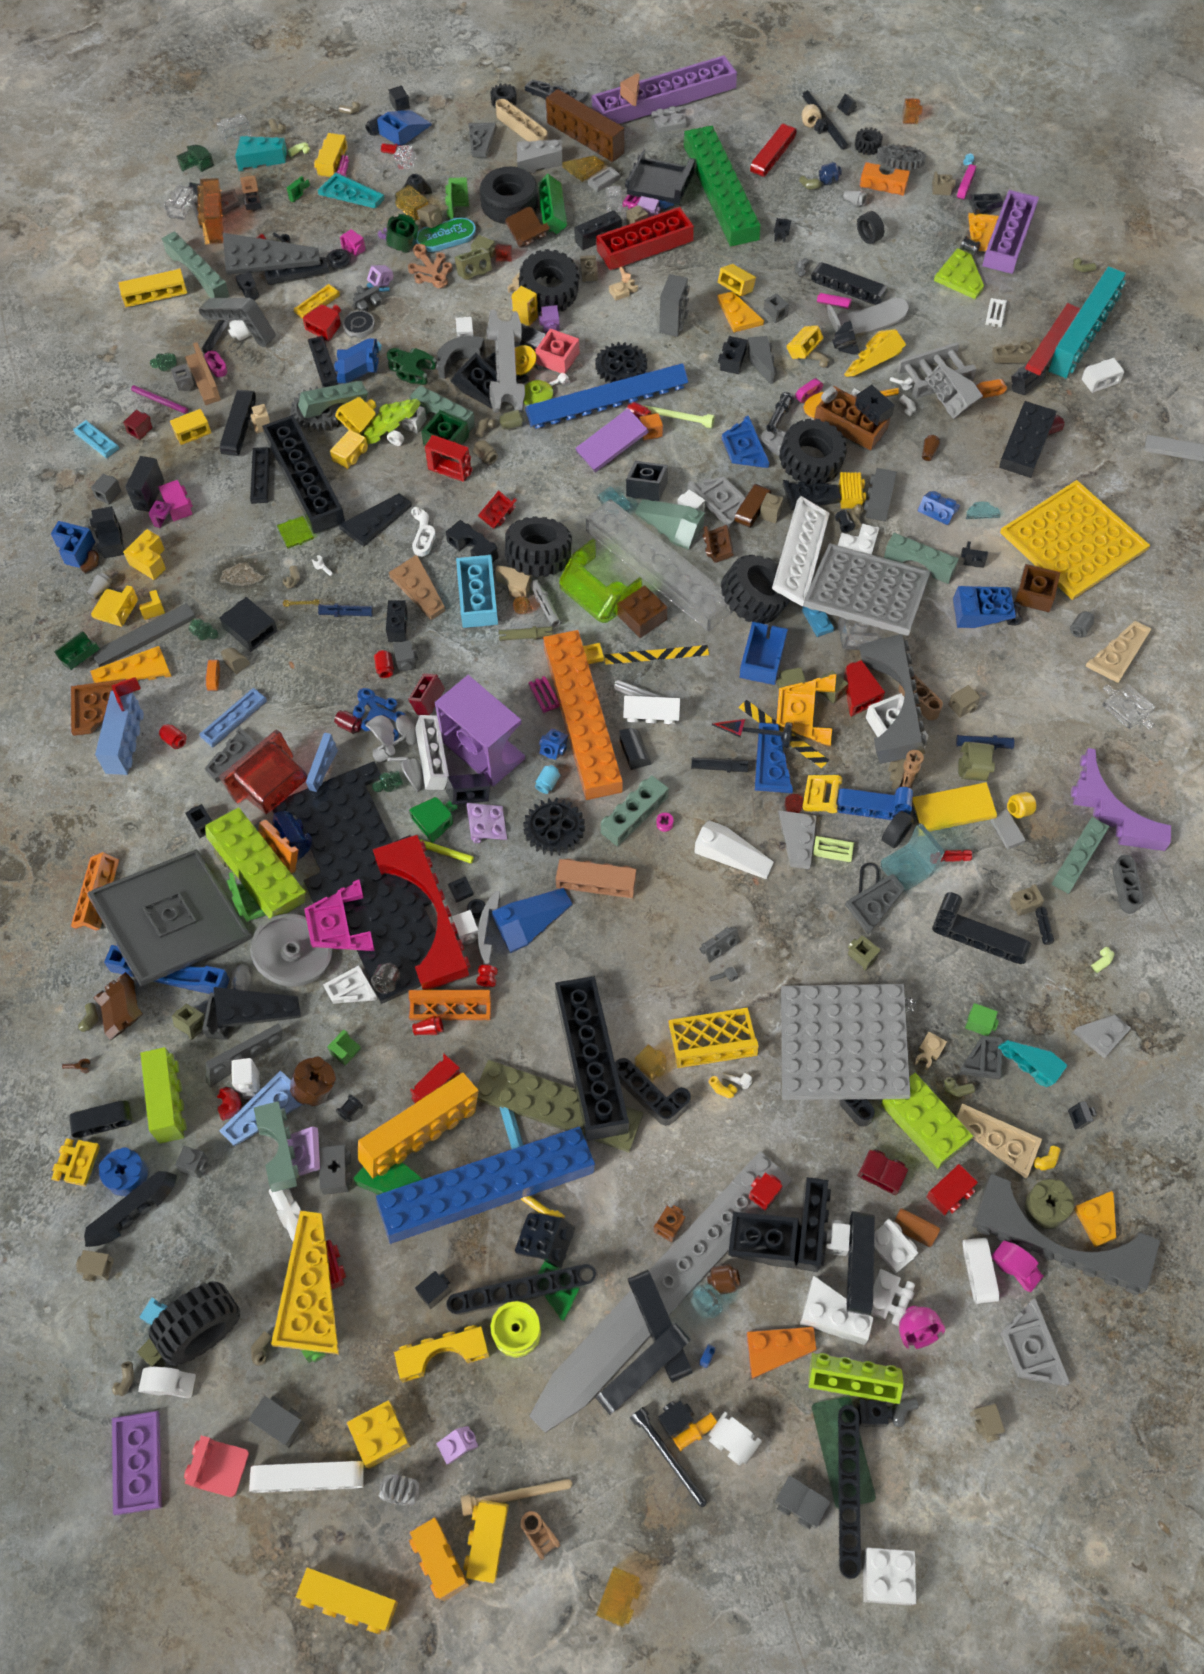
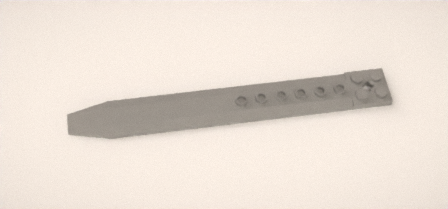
(675, 1277)

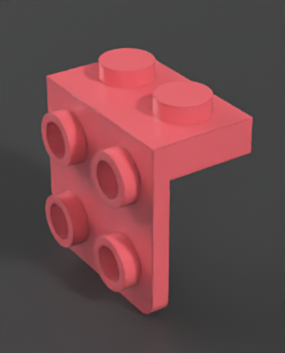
(216, 1467)

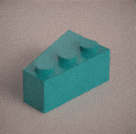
(260, 151)

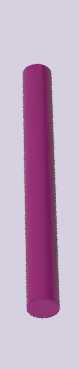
(159, 399)

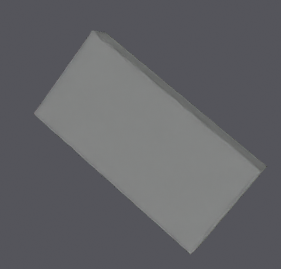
(603, 179)
(1007, 830)

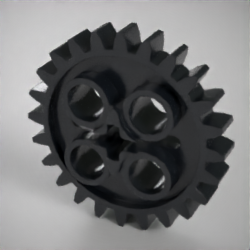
(620, 362)
(554, 826)

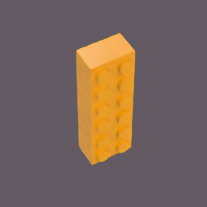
(417, 1125)

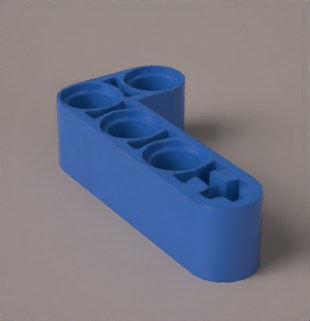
(874, 804)

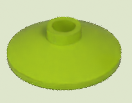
(537, 391)

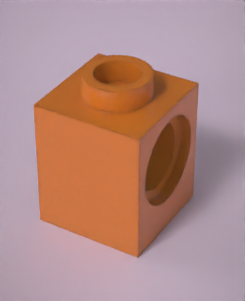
(654, 426)

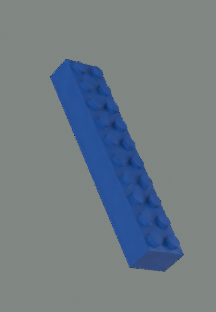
(484, 1184)

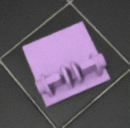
(486, 822)

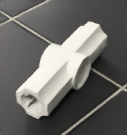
(287, 1210)

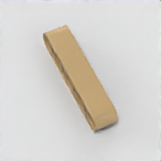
(520, 122)

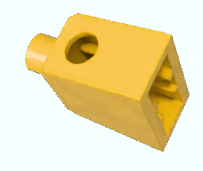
(356, 414)

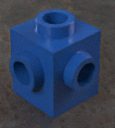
(553, 744)

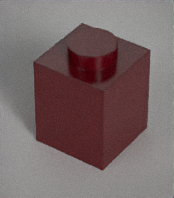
(138, 424)

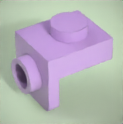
(457, 1444)

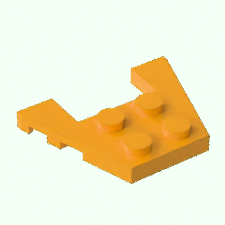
(797, 706)

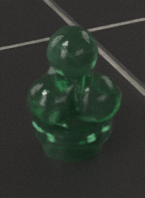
(164, 361)
(202, 629)
(387, 782)

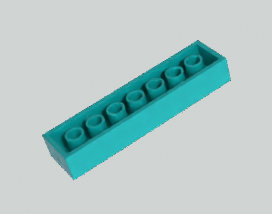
(1087, 322)

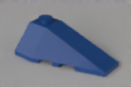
(528, 917)

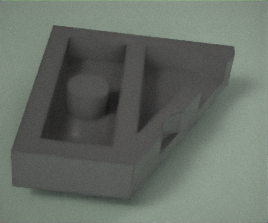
(984, 1059)

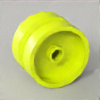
(520, 1342)

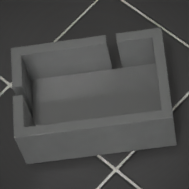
(673, 305)

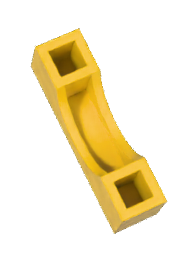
(413, 1360)

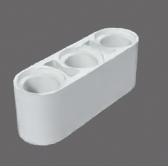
(980, 1270)

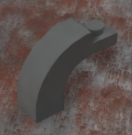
(458, 349)

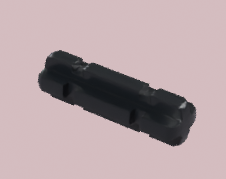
(1044, 925)

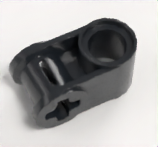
(247, 285)

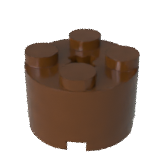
(312, 1081)

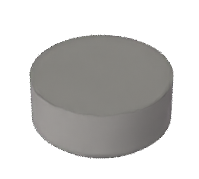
(829, 395)

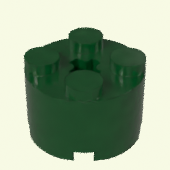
(401, 233)

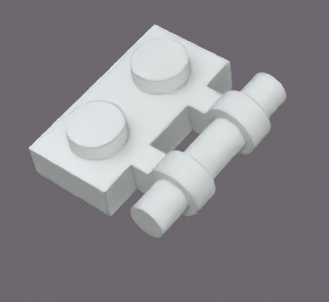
(883, 1293)

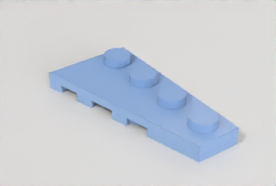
(244, 1123)

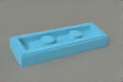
(96, 439)

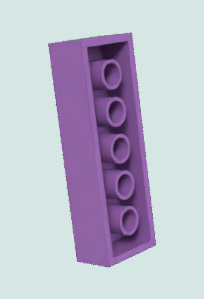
(1010, 231)

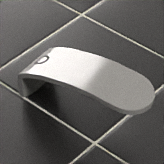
(871, 318)

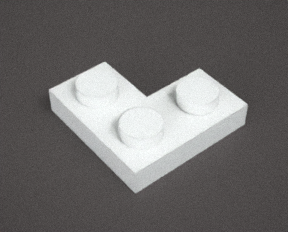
(863, 543)

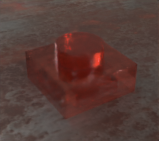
(503, 252)

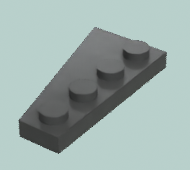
(221, 1065)

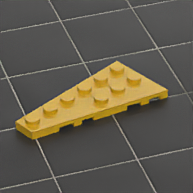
(306, 1303)

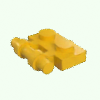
(81, 1162)

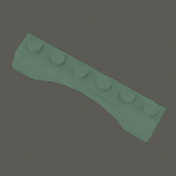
(208, 278)

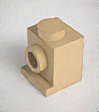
(259, 417)

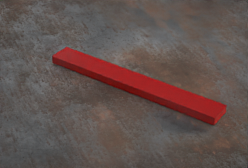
(1051, 340)

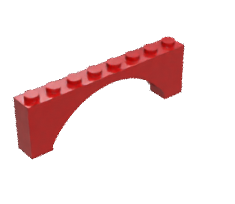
(444, 960)

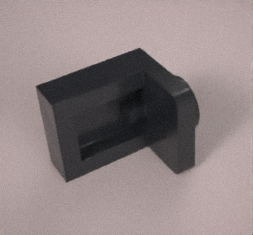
(973, 557)

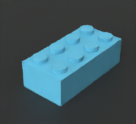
(476, 591)

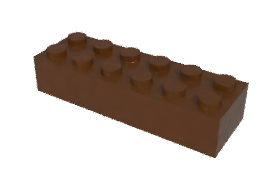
(585, 125)

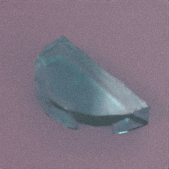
(982, 510)

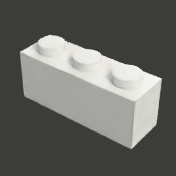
(651, 709)

